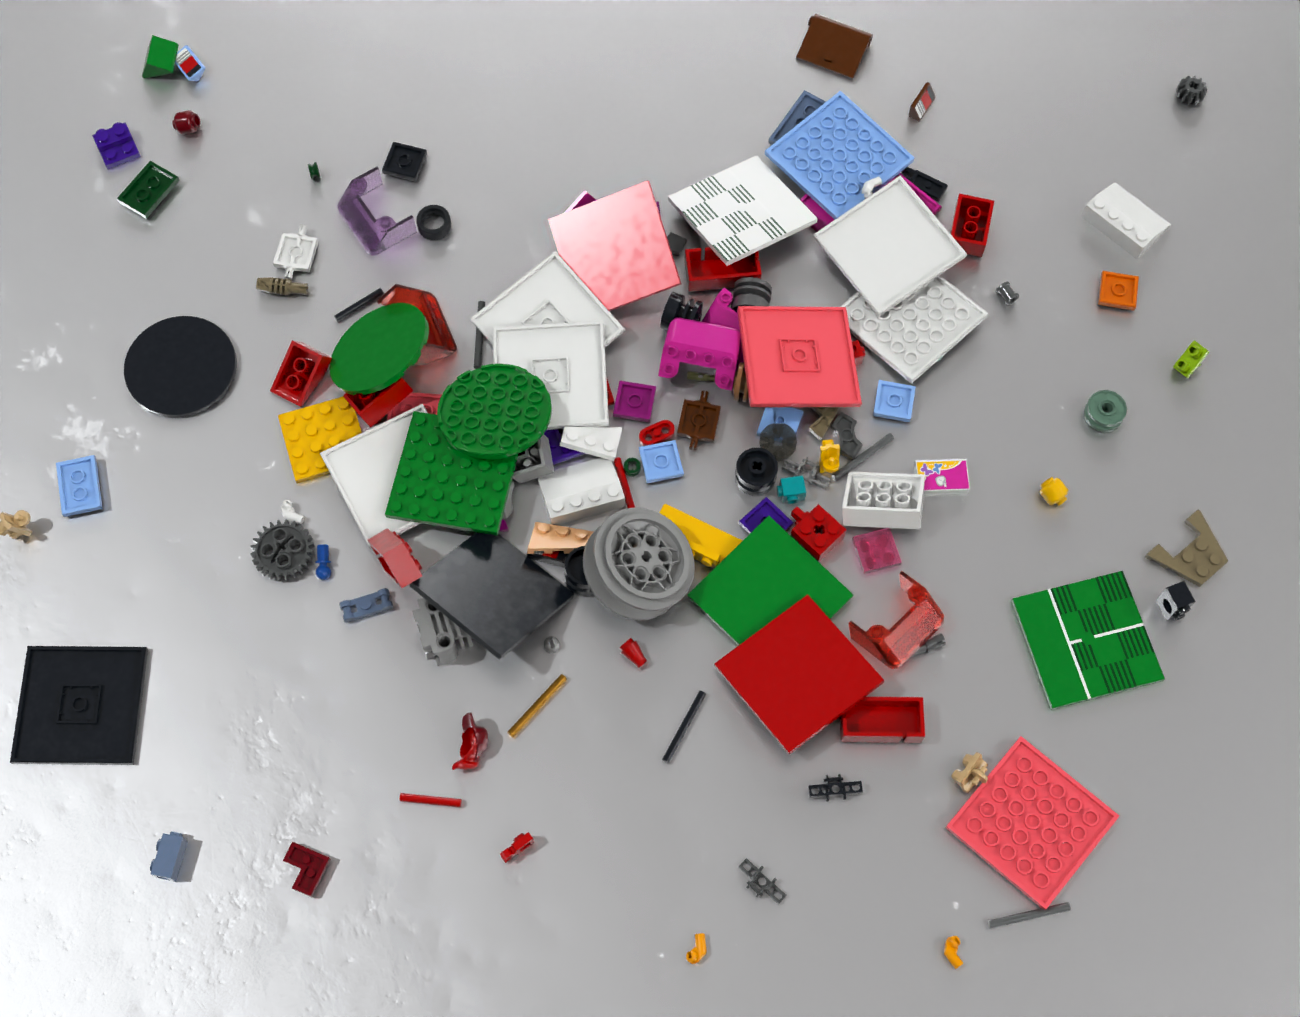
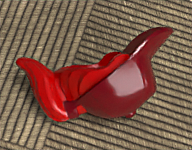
(474, 744)

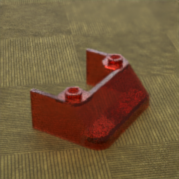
(440, 340)
(902, 640)

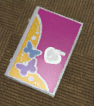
(944, 476)

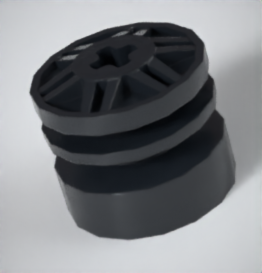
(676, 308)

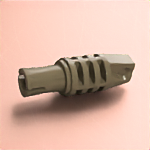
(280, 286)

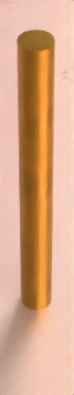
(537, 705)

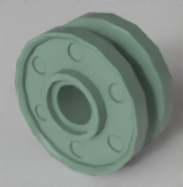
(1108, 401)

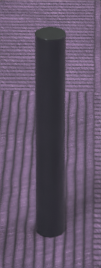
(359, 304)

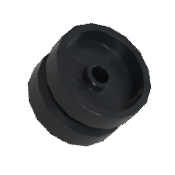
(756, 471)
(574, 573)

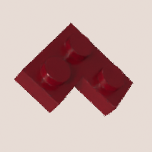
(311, 865)

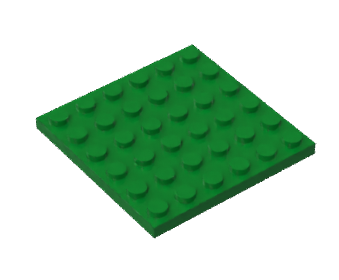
(446, 486)

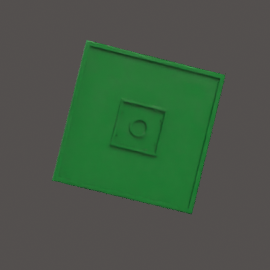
(763, 581)

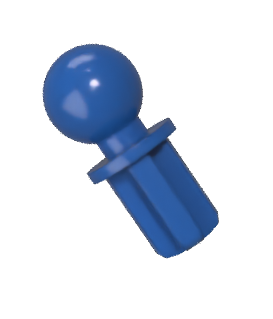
(323, 572)

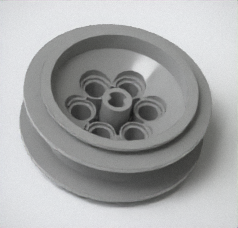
(616, 582)

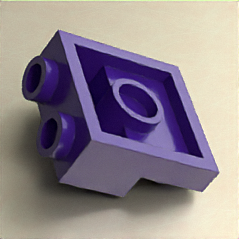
(116, 145)

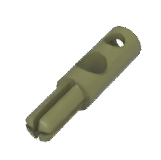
(694, 376)

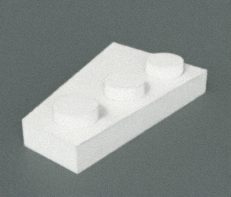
(592, 440)

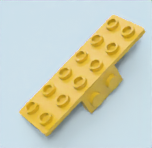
(707, 542)

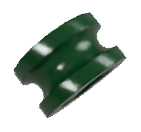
(314, 171)
(632, 473)

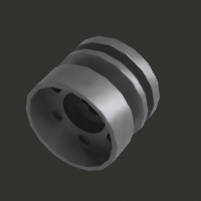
(751, 292)

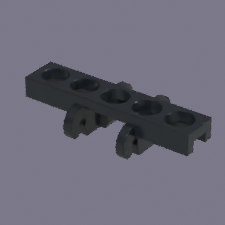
(840, 784)

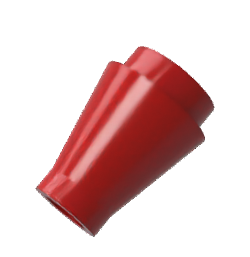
(632, 651)

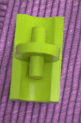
(1191, 359)

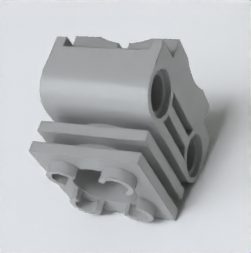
(438, 633)

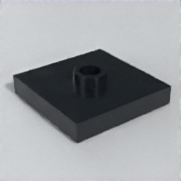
(404, 161)

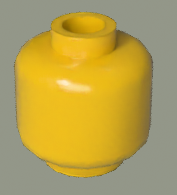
(1054, 491)

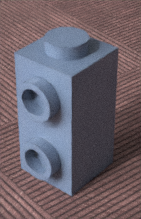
(169, 856)

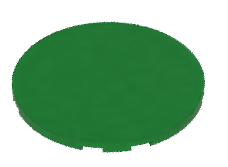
(379, 348)
(494, 411)

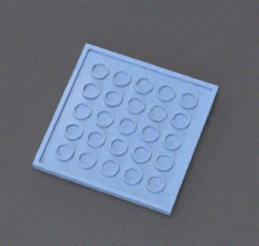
(837, 153)

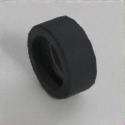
(433, 210)

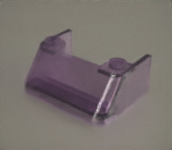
(371, 233)

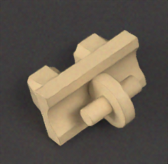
(15, 524)
(973, 773)

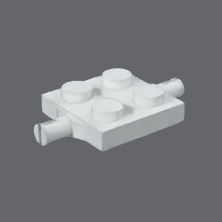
(295, 252)

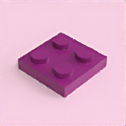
(634, 401)

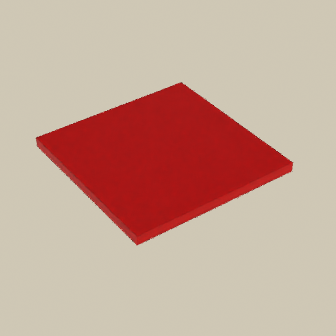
(798, 674)

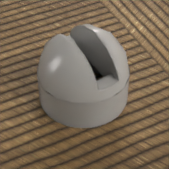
(547, 647)

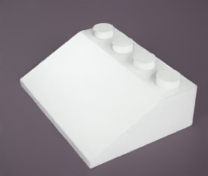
(1125, 219)
(581, 491)
(883, 500)

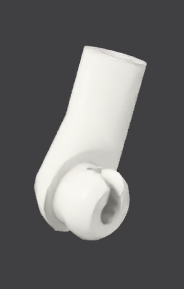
(869, 185)
(289, 513)

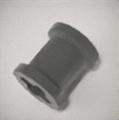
(1007, 293)

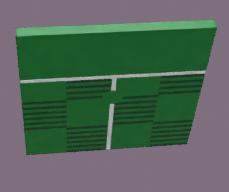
(1087, 640)

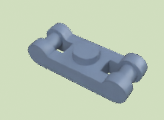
(366, 605)

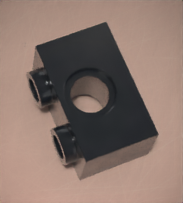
(1175, 601)

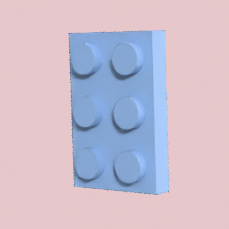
(79, 486)

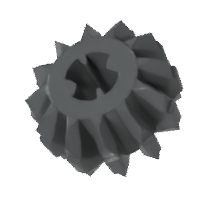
(1191, 90)

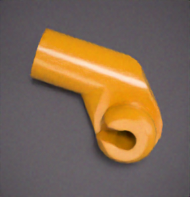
(698, 951)
(950, 951)

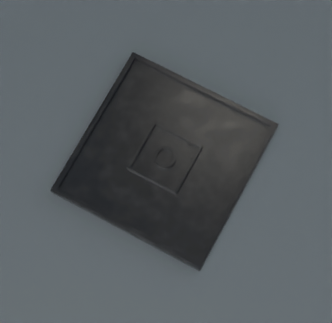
(492, 592)
(79, 705)

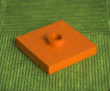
(1118, 290)

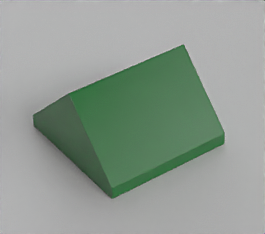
(160, 57)

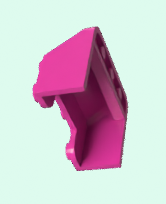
(703, 346)

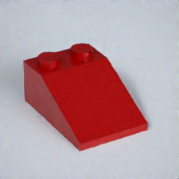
(300, 373)

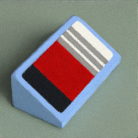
(189, 64)

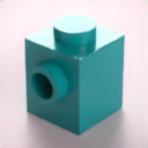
(792, 489)

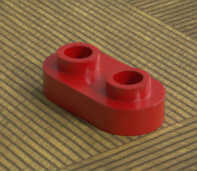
(656, 434)

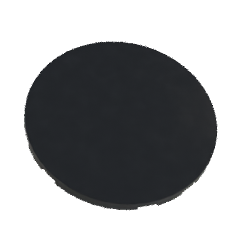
(180, 366)

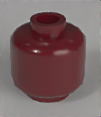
(186, 122)

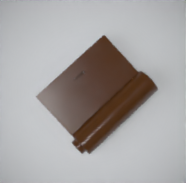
(834, 45)

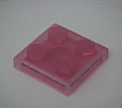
(876, 550)

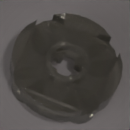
(776, 431)

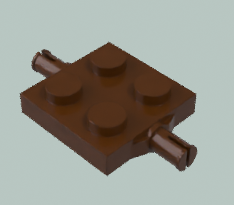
(699, 420)

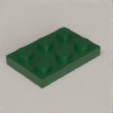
(148, 189)

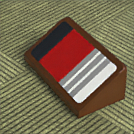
(922, 102)

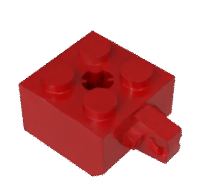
(817, 521)

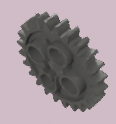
(296, 558)

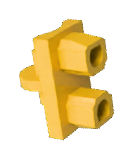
(829, 456)

